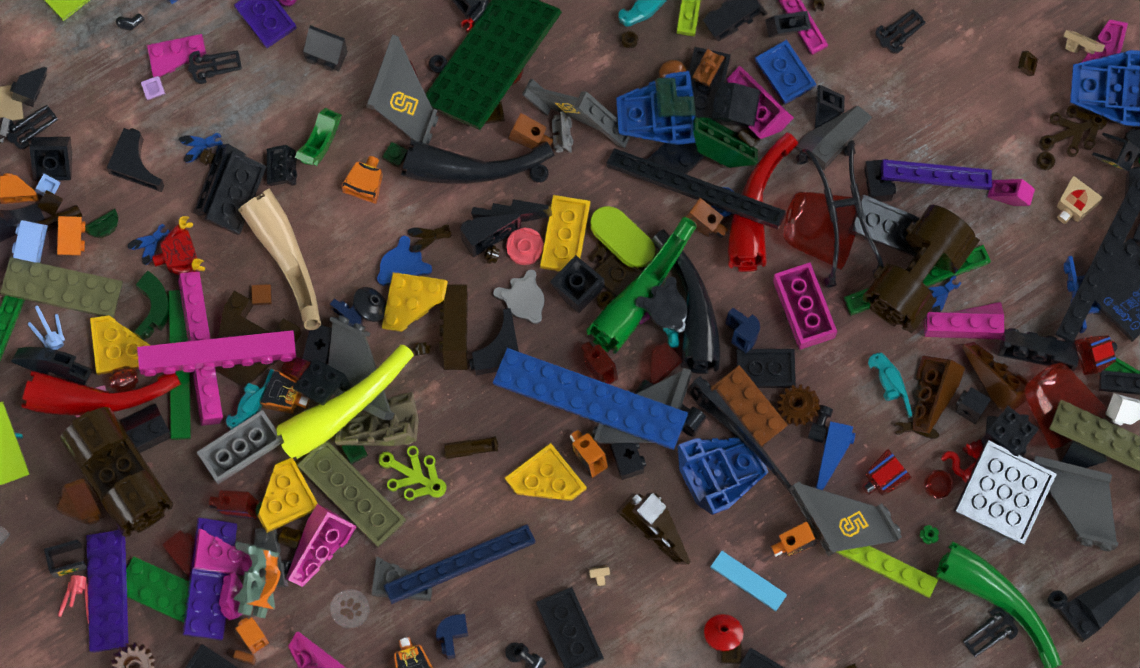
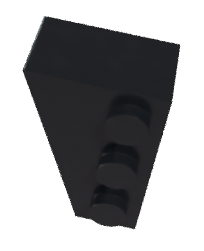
(731, 16)

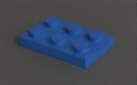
(785, 72)

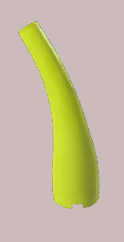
(321, 422)

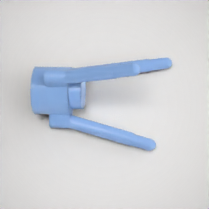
(53, 340)

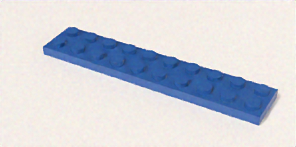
(590, 398)

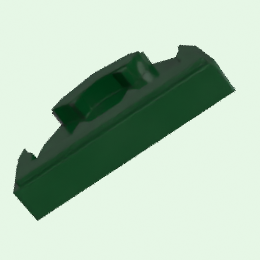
(104, 225)

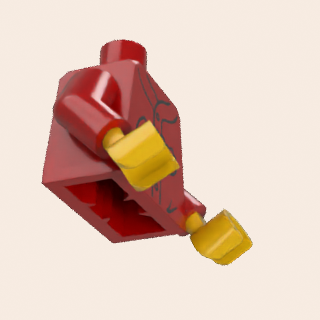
(179, 250)

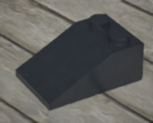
(488, 231)

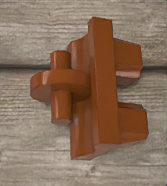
(708, 68)

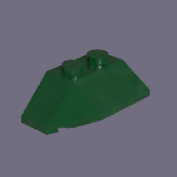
(722, 144)

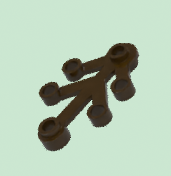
(1075, 129)

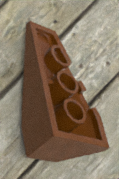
(1000, 383)
(936, 387)
(79, 502)

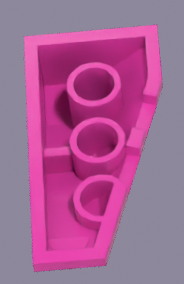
(770, 115)
(320, 539)
(310, 655)

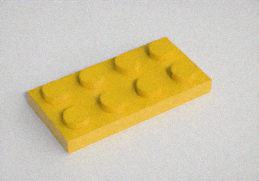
(564, 232)

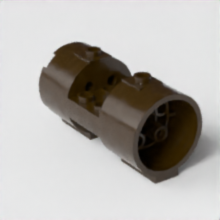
(939, 241)
(116, 471)

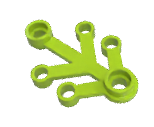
(414, 476)

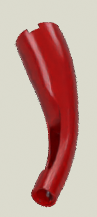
(747, 236)
(64, 397)

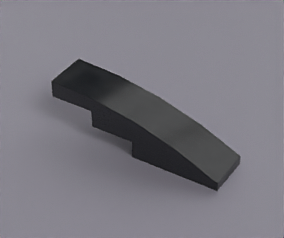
(527, 210)

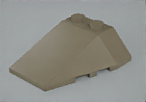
(374, 431)

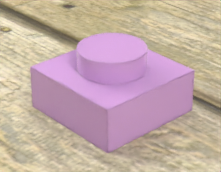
(153, 88)

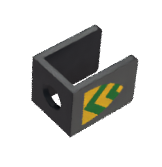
(1120, 162)
(59, 549)

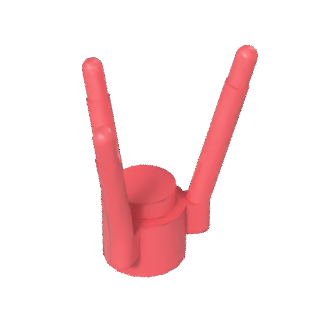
(75, 586)

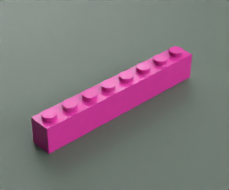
(197, 329)
(216, 352)

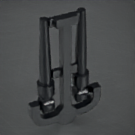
(895, 48)
(193, 68)
(12, 137)
(1007, 620)

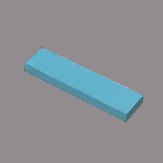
(748, 581)

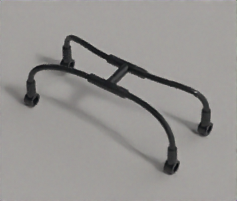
(849, 150)

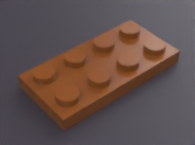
(751, 405)

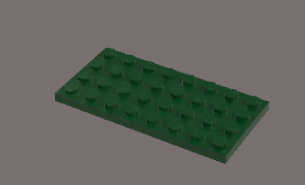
(491, 59)

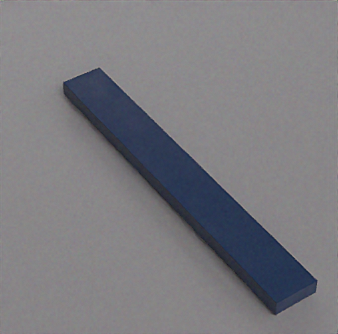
(459, 564)

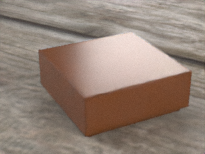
(261, 294)
(244, 657)

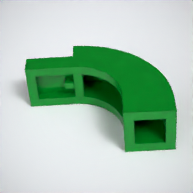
(321, 137)

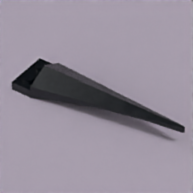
(718, 407)
(1098, 605)

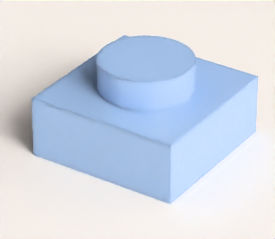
(47, 183)

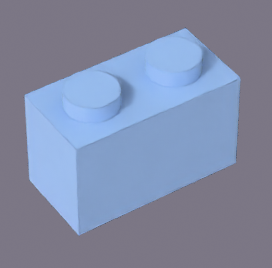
(29, 241)

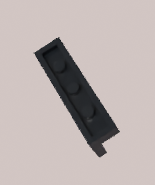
(213, 178)

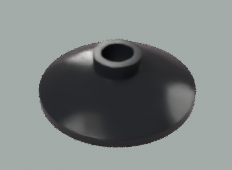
(369, 304)

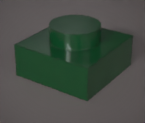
(395, 154)
(354, 452)

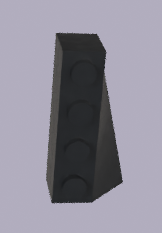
(1038, 349)

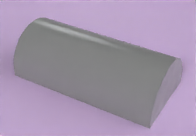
(240, 447)

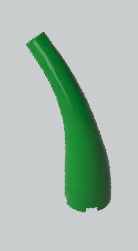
(621, 315)
(978, 577)

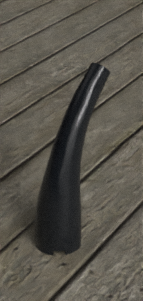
(443, 166)
(701, 333)

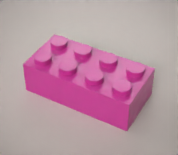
(804, 306)

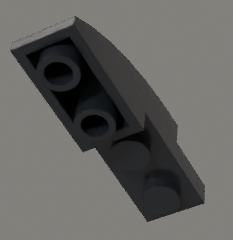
(54, 361)

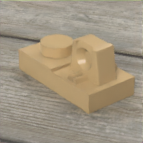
(1077, 40)

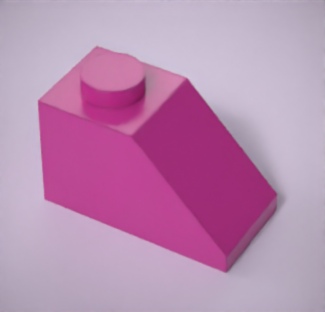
(1012, 192)
(230, 588)

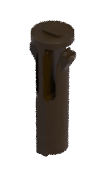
(52, 221)
(470, 447)

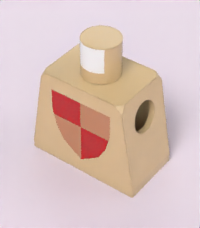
(1077, 201)

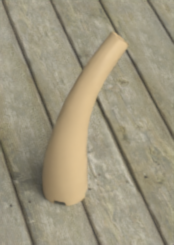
(275, 233)

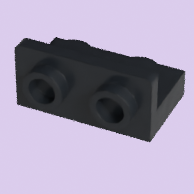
(281, 165)

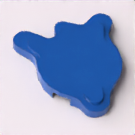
(402, 261)

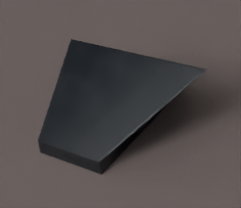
(827, 105)
(1083, 456)

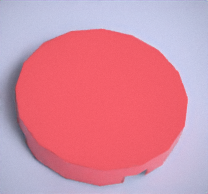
(525, 246)

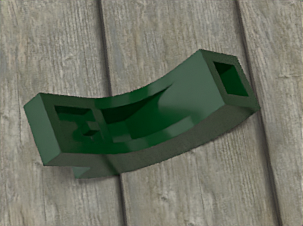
(159, 313)

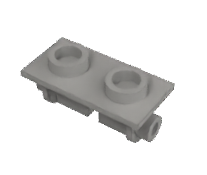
(562, 124)

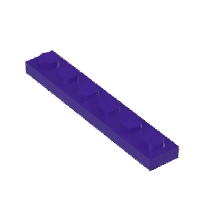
(936, 174)

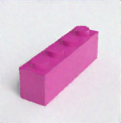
(971, 323)

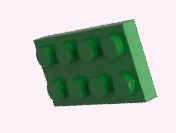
(157, 589)

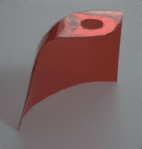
(814, 230)
(1058, 385)

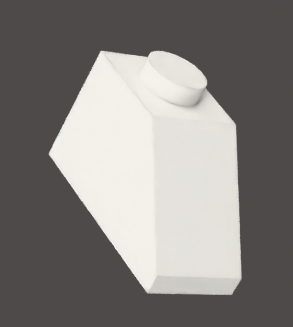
(1123, 409)

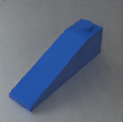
(836, 444)

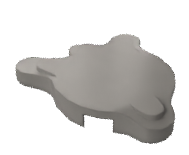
(523, 298)

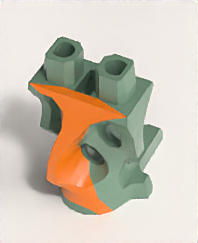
(257, 589)

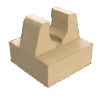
(599, 573)

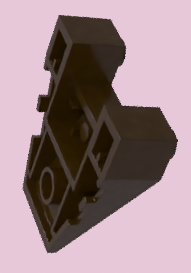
(235, 324)
(656, 523)

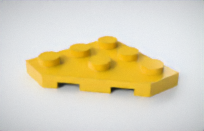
(411, 299)
(114, 345)
(546, 477)
(286, 497)

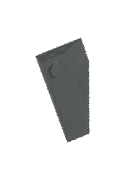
(830, 138)

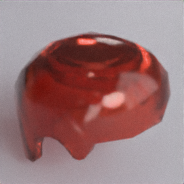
(938, 484)

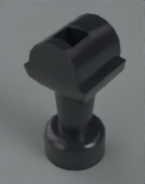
(818, 429)
(521, 651)

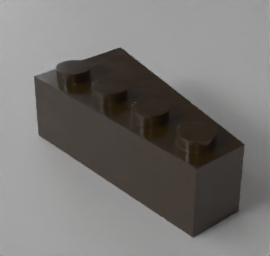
(454, 327)

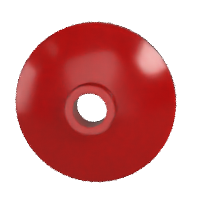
(723, 640)

